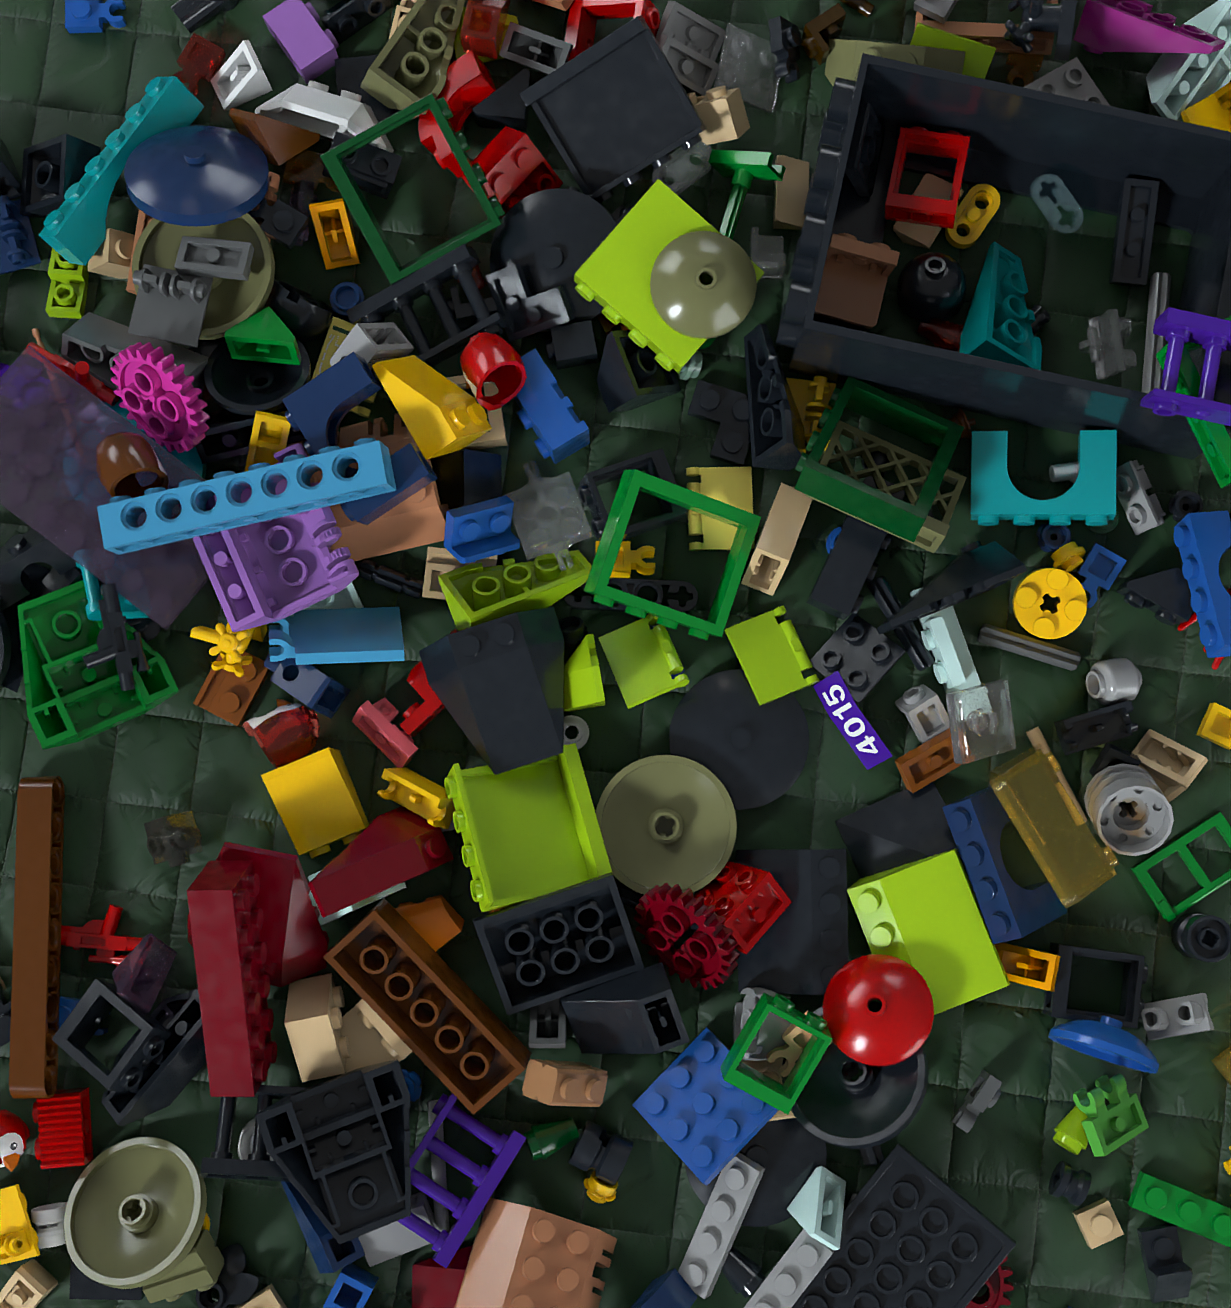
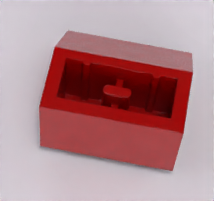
(514, 168)

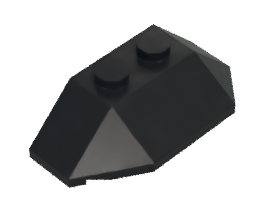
(171, 1069)

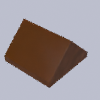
(275, 138)

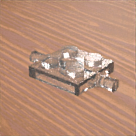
(549, 515)

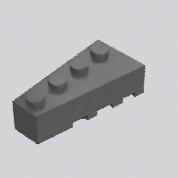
(101, 340)

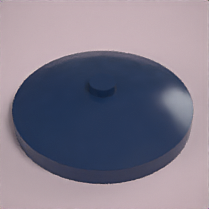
(197, 175)

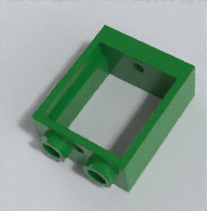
(761, 1086)

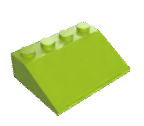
(934, 924)

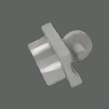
(1177, 1016)

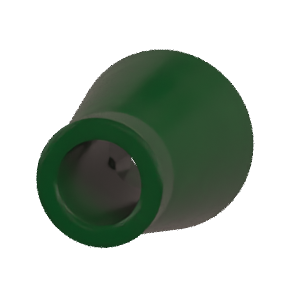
(550, 1137)

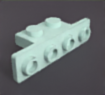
(948, 647)

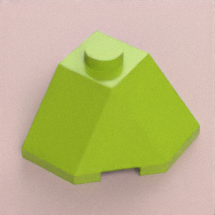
(583, 678)

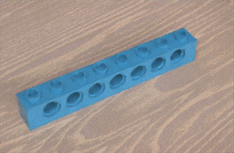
(120, 516)

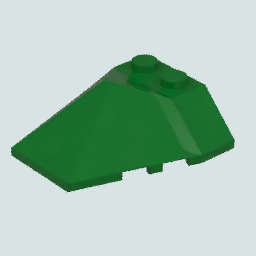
(64, 696)

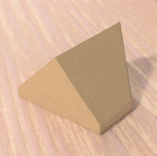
(1168, 763)

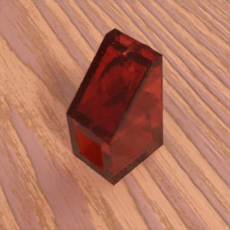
(484, 26)

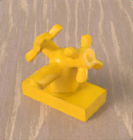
(229, 645)

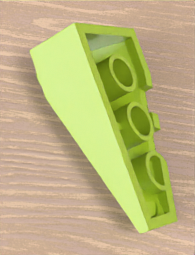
(487, 593)

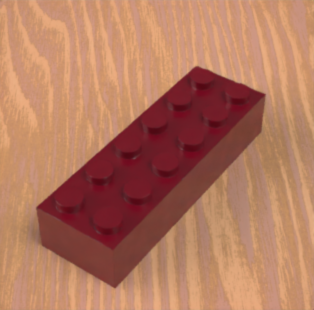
(232, 977)

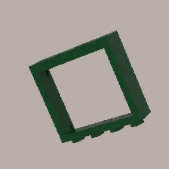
(364, 216)
(863, 499)

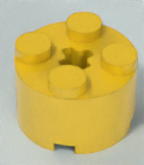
(1069, 608)

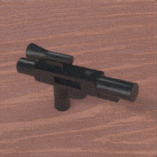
(113, 641)

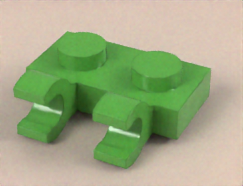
(1112, 1124)

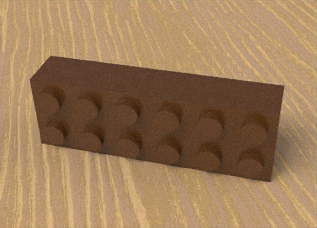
(428, 1006)

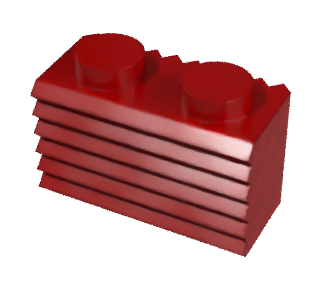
(64, 1129)

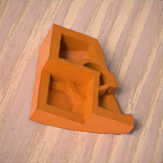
(433, 920)

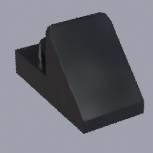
(1163, 1263)

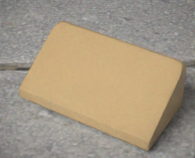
(790, 194)
(919, 234)

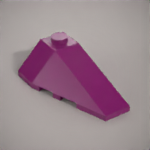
(1133, 28)

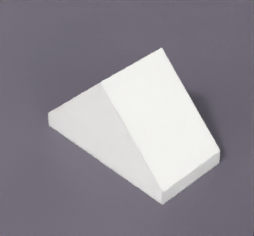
(240, 78)

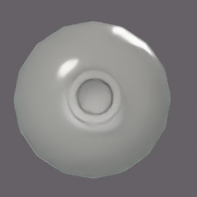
(770, 1032)

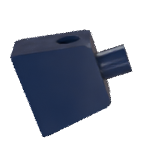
(308, 685)

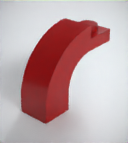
(465, 87)

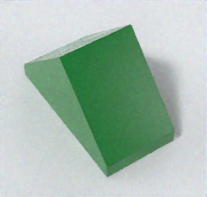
(263, 340)

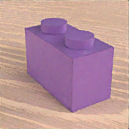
(302, 39)

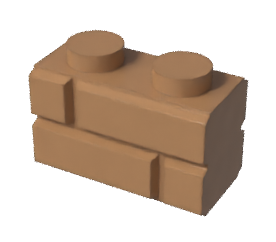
(564, 1083)

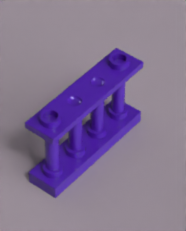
(1214, 336)
(483, 1177)

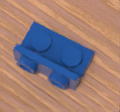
(480, 530)

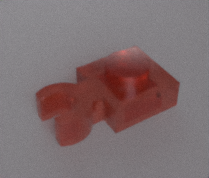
(199, 61)

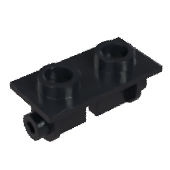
(350, 17)

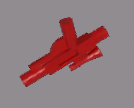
(81, 374)
(101, 936)

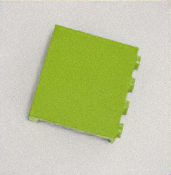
(622, 267)
(526, 829)

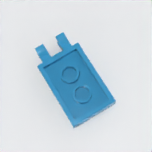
(338, 636)

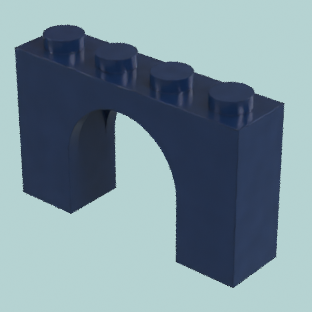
(318, 411)
(1005, 906)

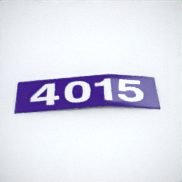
(851, 721)

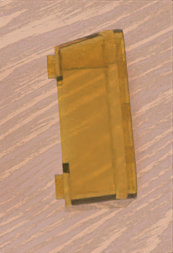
(1052, 825)

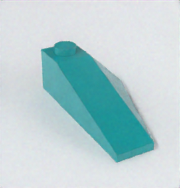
(998, 316)

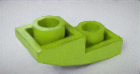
(67, 288)

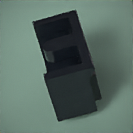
(370, 167)

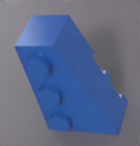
(549, 412)

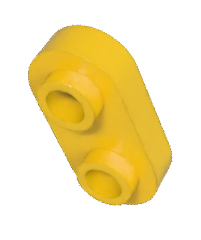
(972, 218)

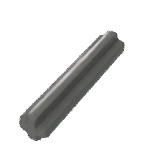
(1029, 647)

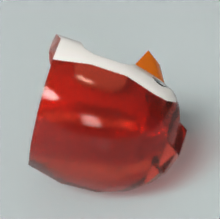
(285, 732)

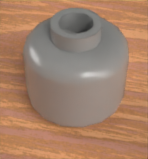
(1113, 681)

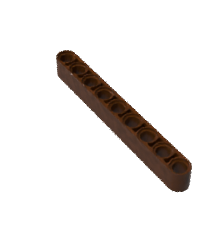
(37, 937)

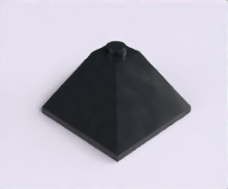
(897, 831)

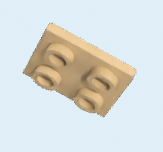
(370, 1038)

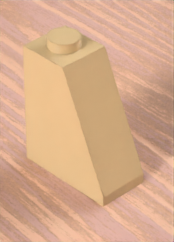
(777, 540)

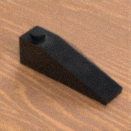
(773, 414)
(966, 577)

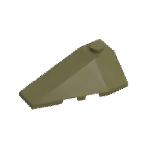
(415, 55)

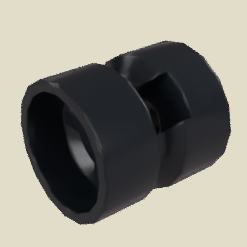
(1194, 933)
(601, 1152)

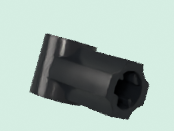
(197, 12)

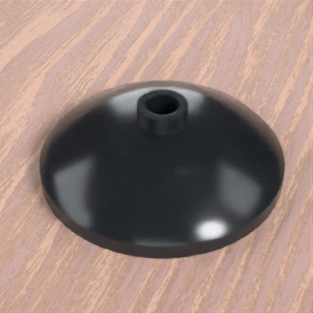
(253, 385)

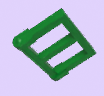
(1179, 845)

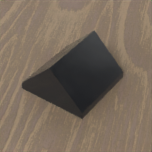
(467, 477)

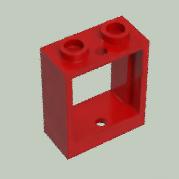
(584, 16)
(925, 209)

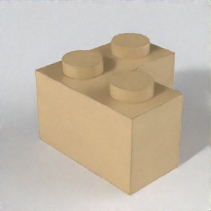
(314, 1027)

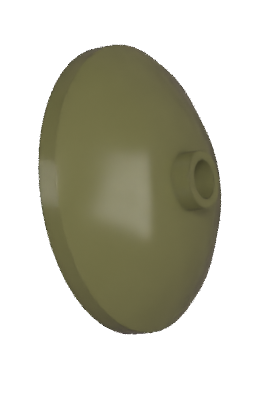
(698, 308)

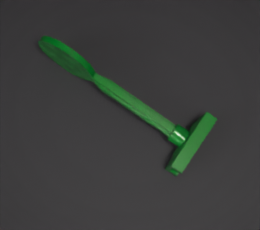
(742, 168)

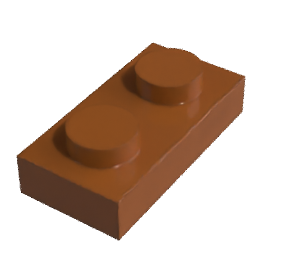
(927, 762)

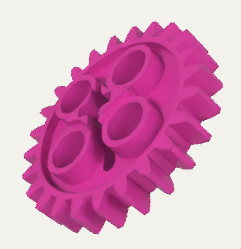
(160, 397)

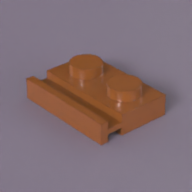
(231, 695)

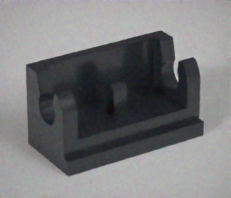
(1095, 727)

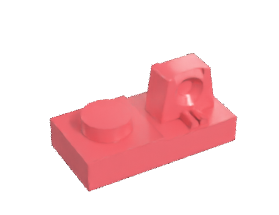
(376, 725)

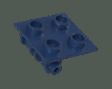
(17, 238)

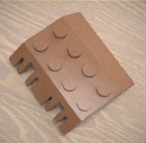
(409, 524)
(533, 1260)

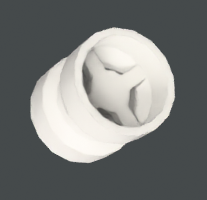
(49, 1224)

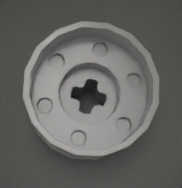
(1133, 826)

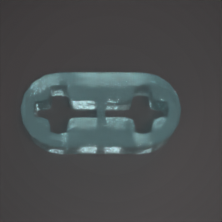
(1063, 198)

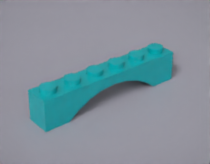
(80, 222)

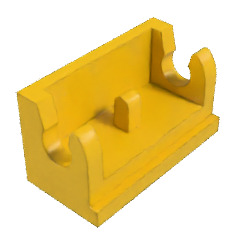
(418, 796)

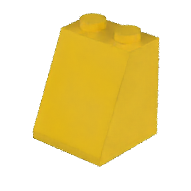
(317, 801)

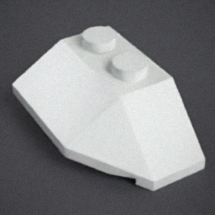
(322, 112)

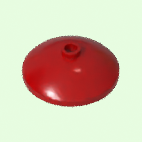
(894, 1030)

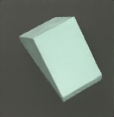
(821, 1206)

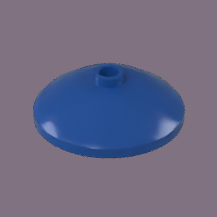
(1106, 1042)

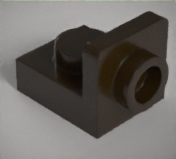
(822, 28)

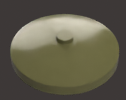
(229, 299)
(666, 824)
(135, 1213)

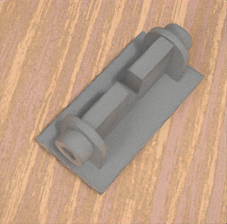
(1141, 510)

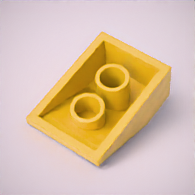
(431, 406)

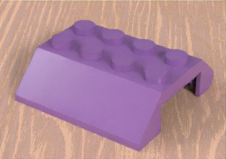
(275, 564)

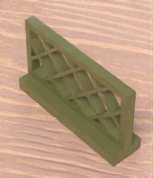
(933, 530)

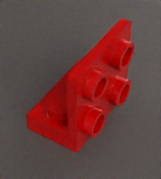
(748, 901)

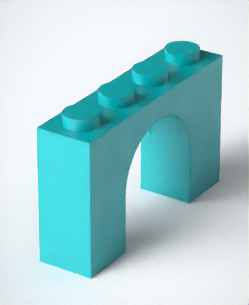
(1088, 499)

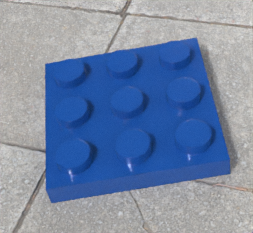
(699, 1111)

